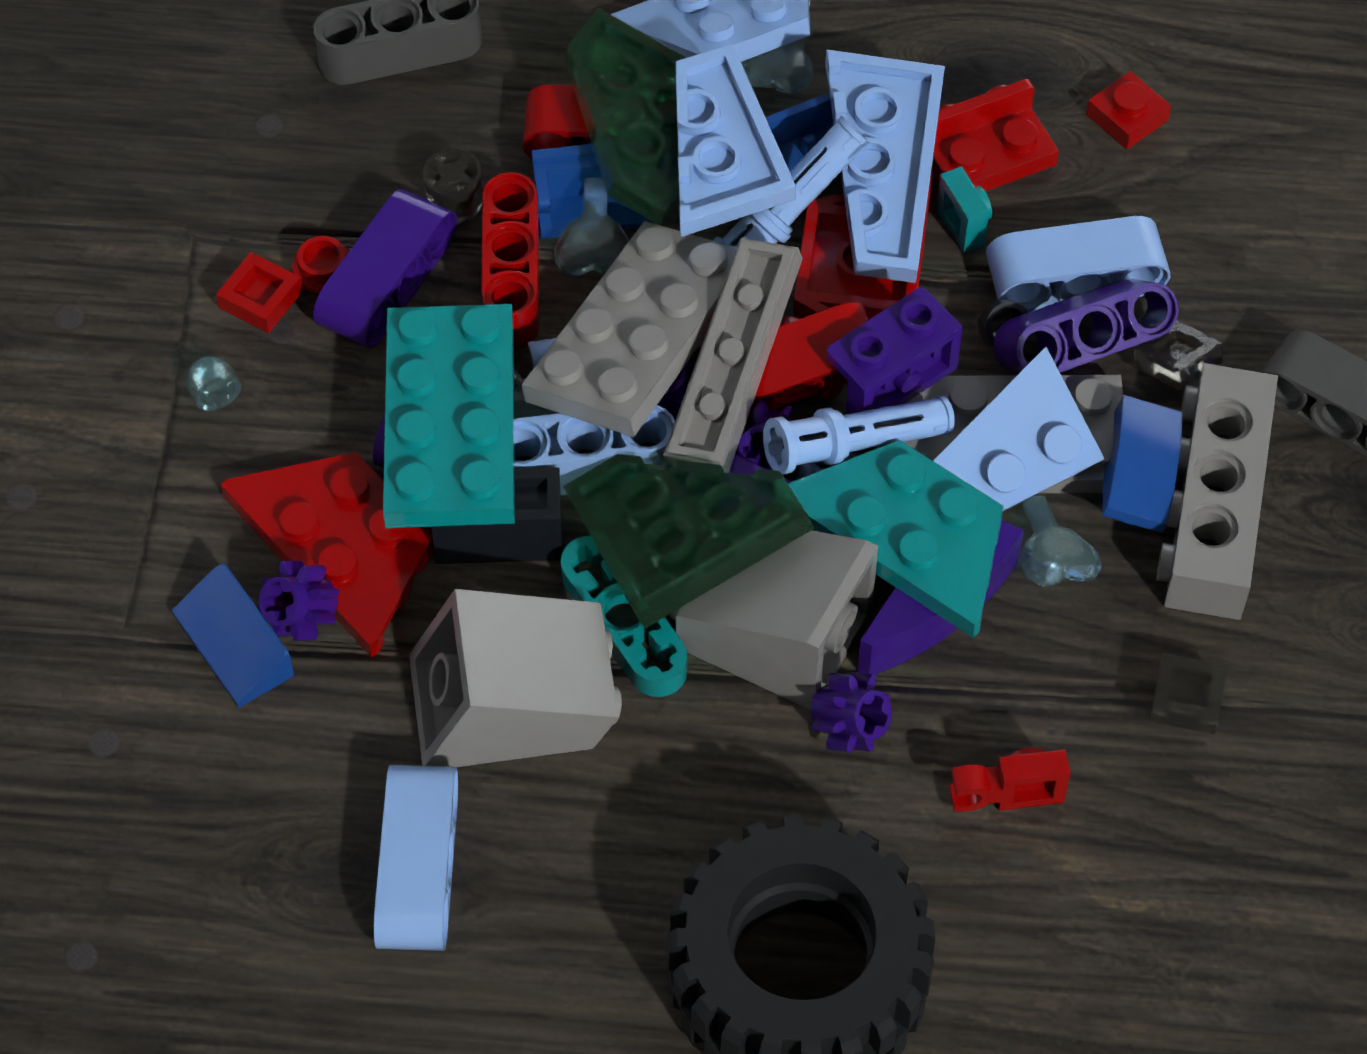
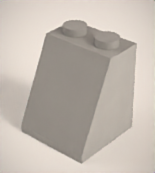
(786, 615)
(512, 679)

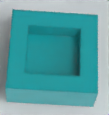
(963, 209)

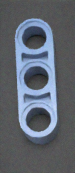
(1072, 259)
(557, 437)
(416, 858)

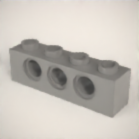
(1218, 576)

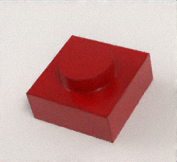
(1128, 110)
(259, 292)

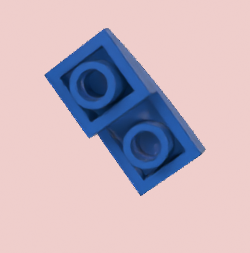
(1143, 464)

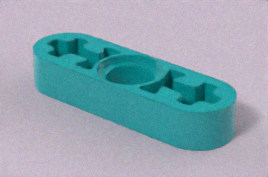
(626, 641)

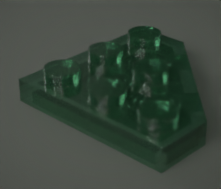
(629, 111)
(682, 526)

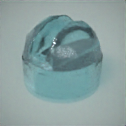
(213, 383)

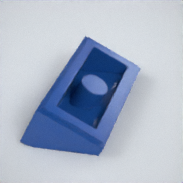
(233, 637)

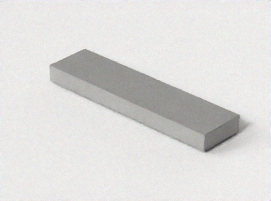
(734, 354)

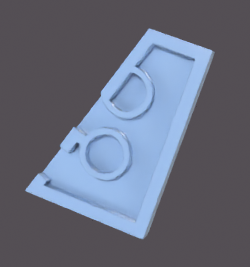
(724, 144)
(1024, 438)

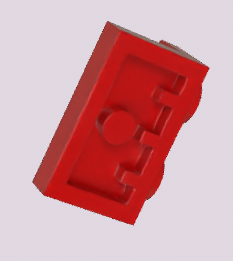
(993, 137)

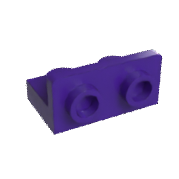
(897, 352)

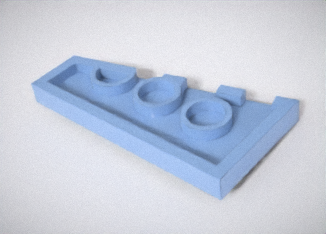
(889, 180)

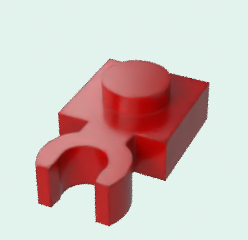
(1019, 781)

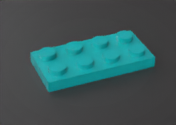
(449, 416)

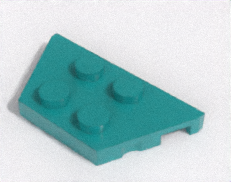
(928, 526)

